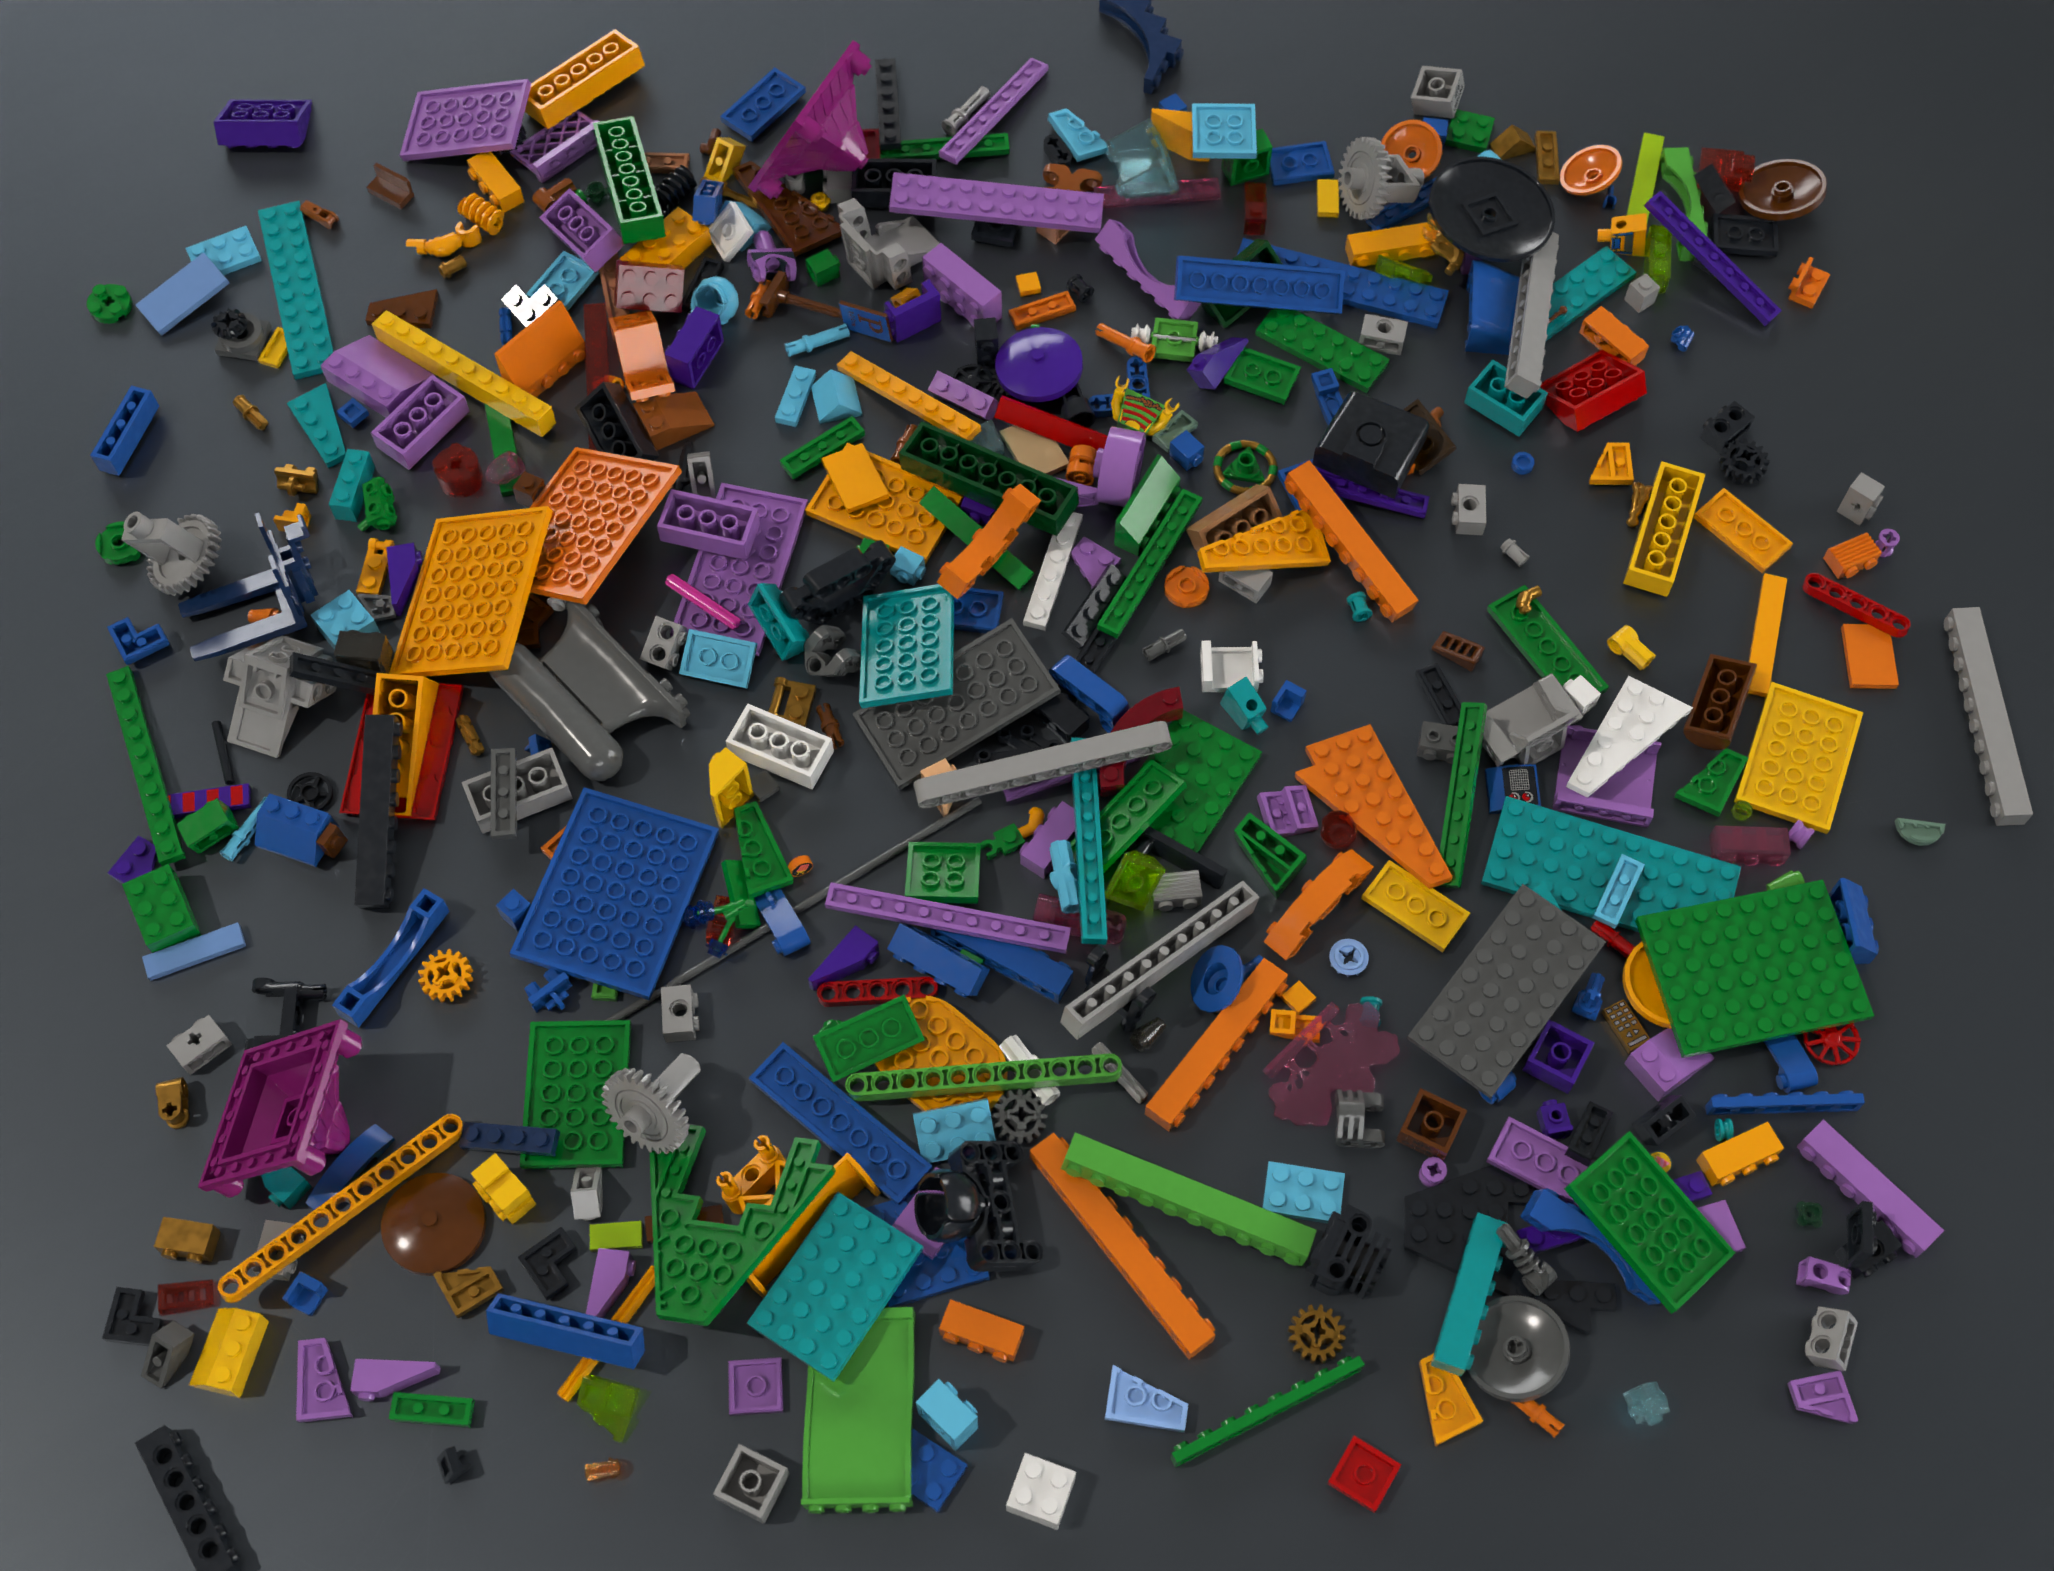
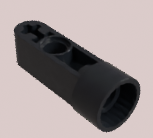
(1077, 408)

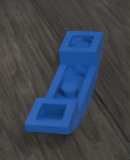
(1327, 393)
(350, 1164)

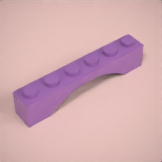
(1120, 244)

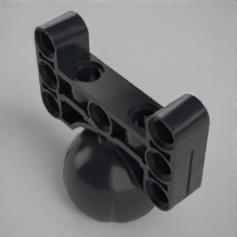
(978, 1206)

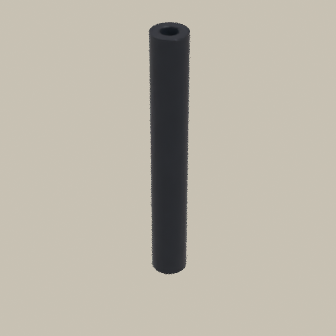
(223, 752)

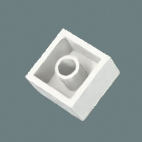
(1041, 1491)

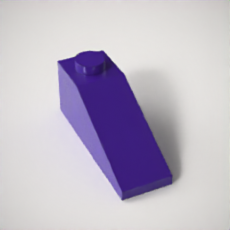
(1212, 364)
(403, 573)
(847, 958)

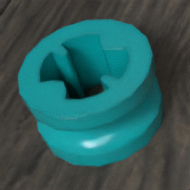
(1723, 1129)

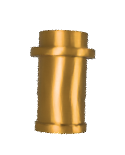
(452, 266)

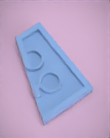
(1143, 1405)

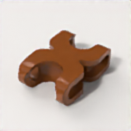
(1080, 180)

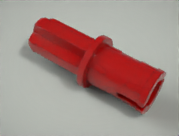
(1613, 938)

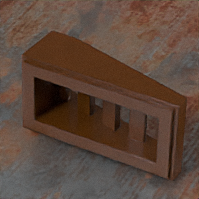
(1461, 643)

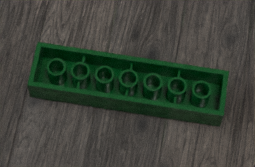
(985, 475)

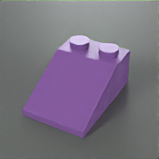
(1660, 1064)

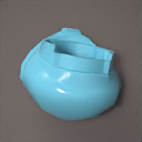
(716, 296)

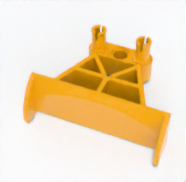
(767, 1170)

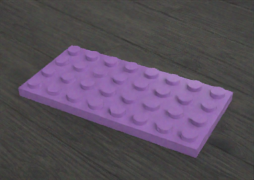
(732, 579)

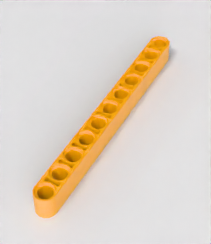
(337, 1218)

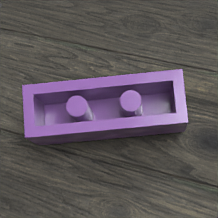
(963, 396)
(1059, 826)

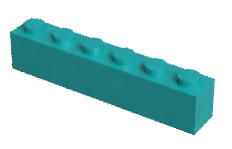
(1469, 1297)

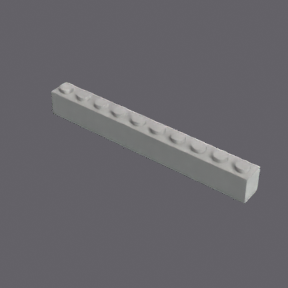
(1531, 320)
(1988, 717)
(1158, 960)

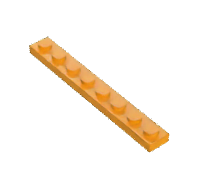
(908, 396)

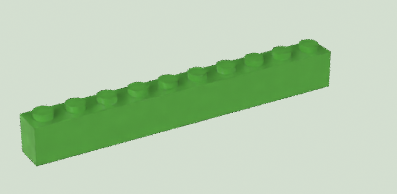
(1188, 1200)

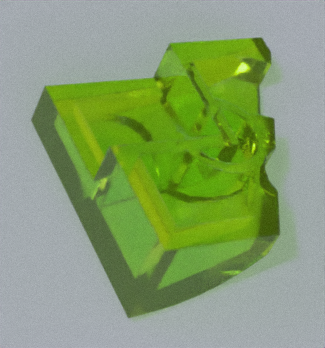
(1394, 268)
(608, 1403)

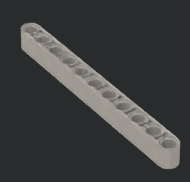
(1042, 764)

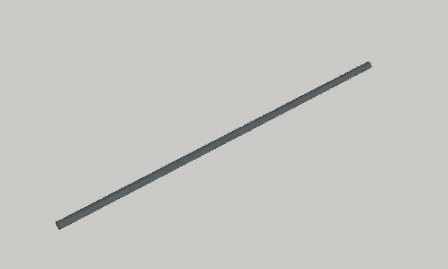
(801, 906)

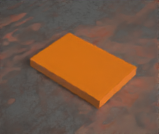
(1869, 657)

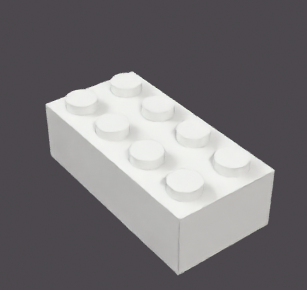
(780, 746)

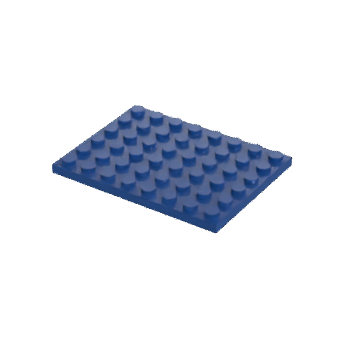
(615, 893)

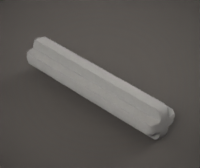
(1129, 1083)

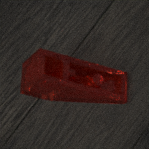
(1255, 208)

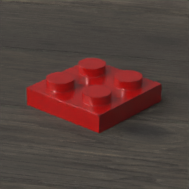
(1364, 1474)

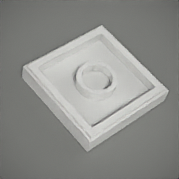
(730, 231)

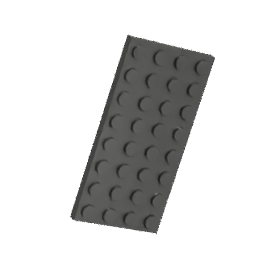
(992, 686)
(1506, 990)

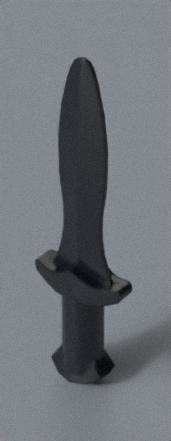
(683, 464)

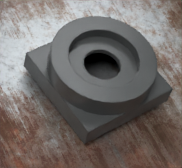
(251, 345)

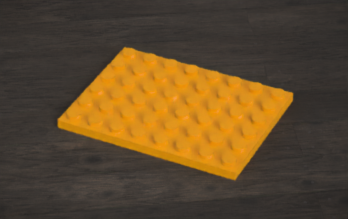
(471, 593)

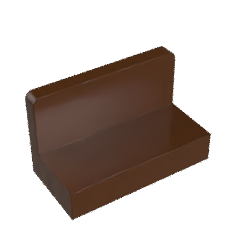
(390, 187)

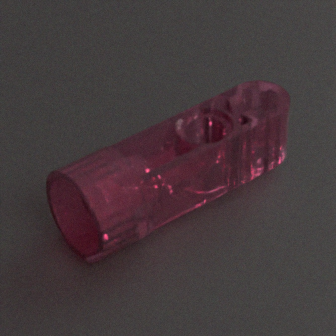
(1049, 911)

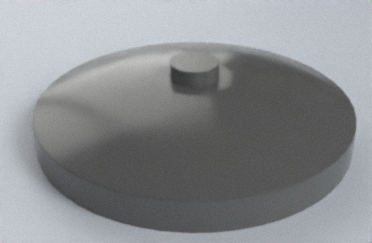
(1520, 1350)

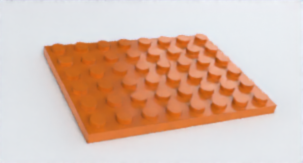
(596, 514)

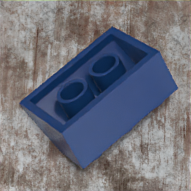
(291, 829)
(1854, 920)

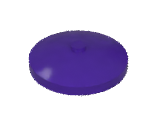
(1039, 364)

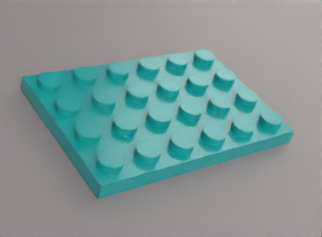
(906, 646)
(835, 1286)

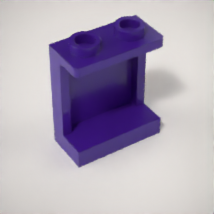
(915, 314)

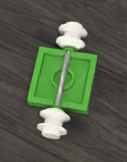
(1175, 338)

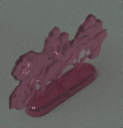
(1338, 1064)

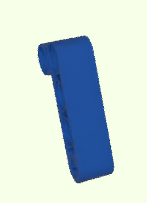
(1090, 690)

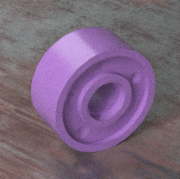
(1119, 466)

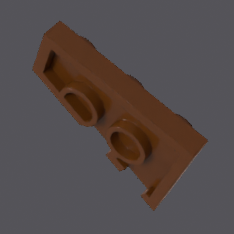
(415, 308)

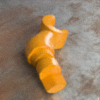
(449, 243)

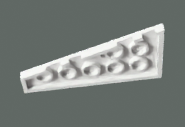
(1629, 728)

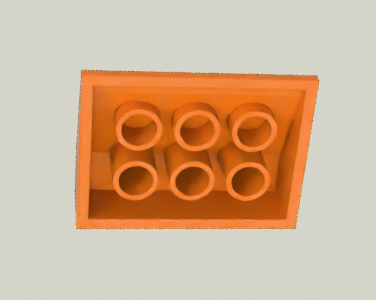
(542, 351)

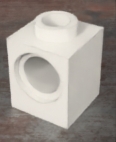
(1582, 694)

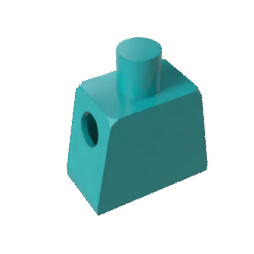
(1245, 706)

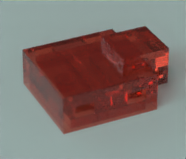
(1731, 165)

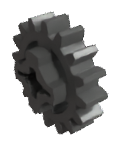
(1008, 1117)

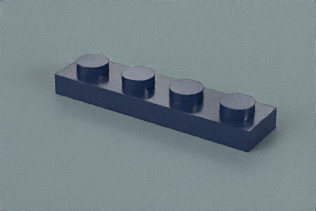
(509, 1139)

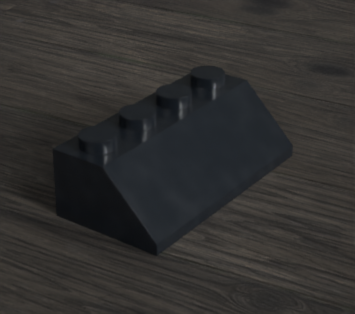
(614, 423)

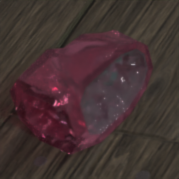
(505, 468)

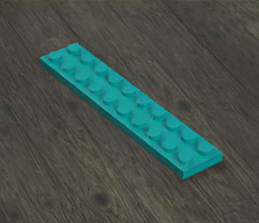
(296, 288)

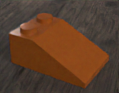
(673, 417)

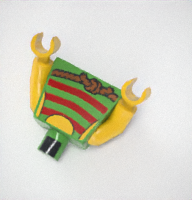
(1139, 412)

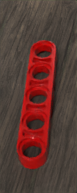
(1868, 606)
(865, 987)

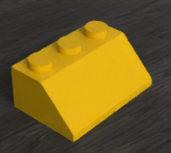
(728, 784)
(229, 1351)

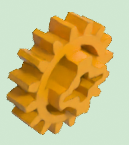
(445, 973)

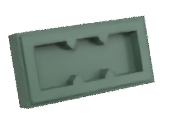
(1175, 426)

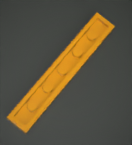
(1766, 632)

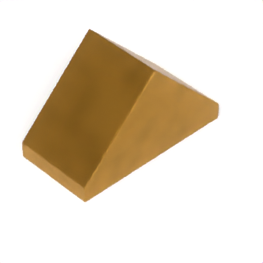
(1512, 143)

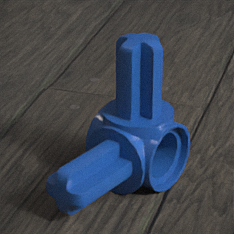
(1589, 1000)

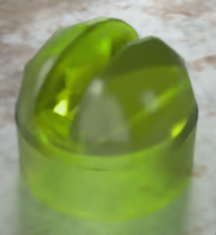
(1744, 807)

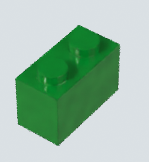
(207, 825)

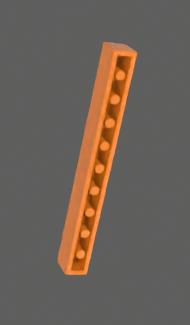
(1125, 1250)

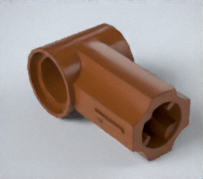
(545, 198)

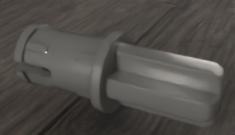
(1163, 644)

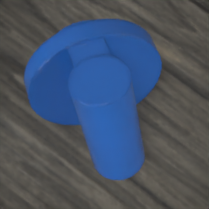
(1682, 337)

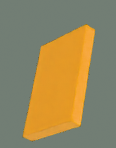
(855, 478)

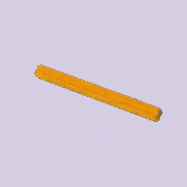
(623, 1315)

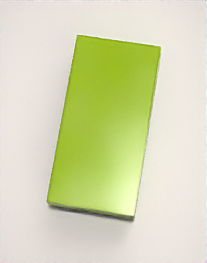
(616, 1236)

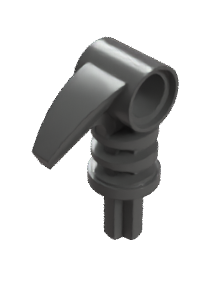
(1537, 1273)

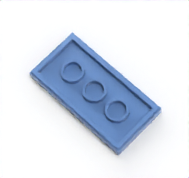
(182, 294)

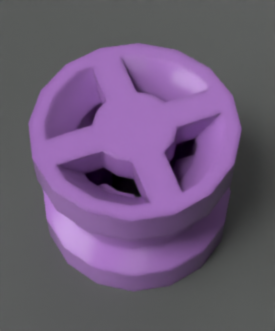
(1800, 834)
(1430, 1177)

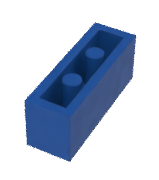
(708, 201)

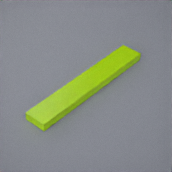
(1645, 173)

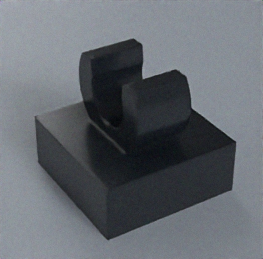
(450, 1464)

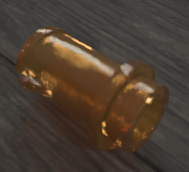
(602, 1470)

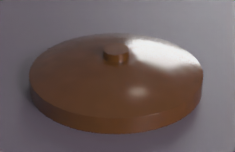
(1783, 190)
(433, 1224)

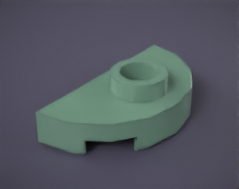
(1919, 832)

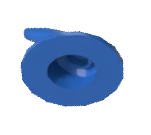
(1219, 978)

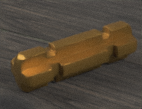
(469, 735)

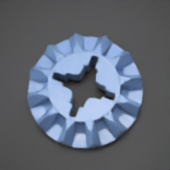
(1346, 947)

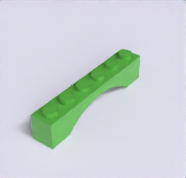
(1677, 170)

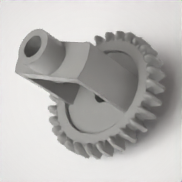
(1366, 179)
(177, 552)
(648, 1108)

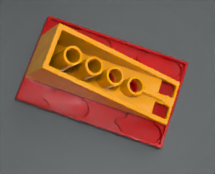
(429, 724)

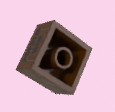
(1431, 1125)

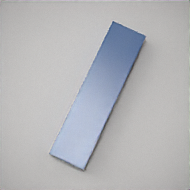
(194, 951)

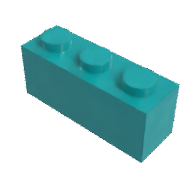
(348, 491)

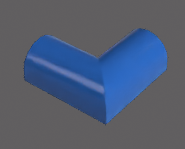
(136, 645)

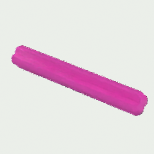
(703, 601)

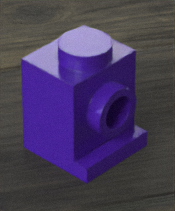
(1551, 1127)

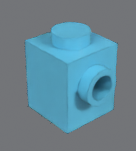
(908, 566)

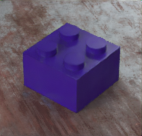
(1558, 1056)

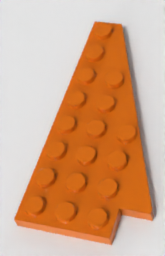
(1358, 778)

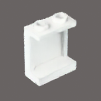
(1228, 665)

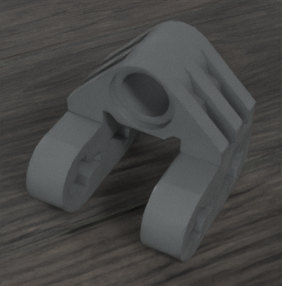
(830, 638)
(1350, 1119)

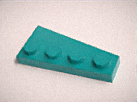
(318, 420)

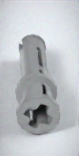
(960, 115)

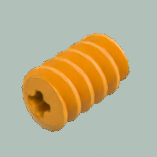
(481, 213)

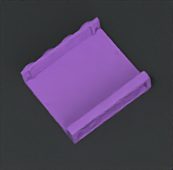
(1622, 798)

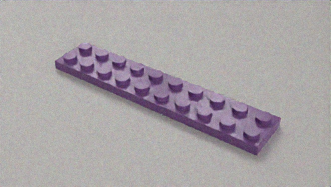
(996, 202)

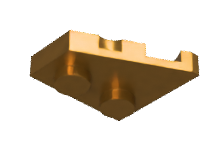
(468, 1288)

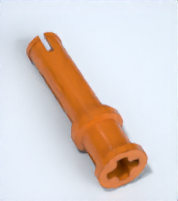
(1133, 345)

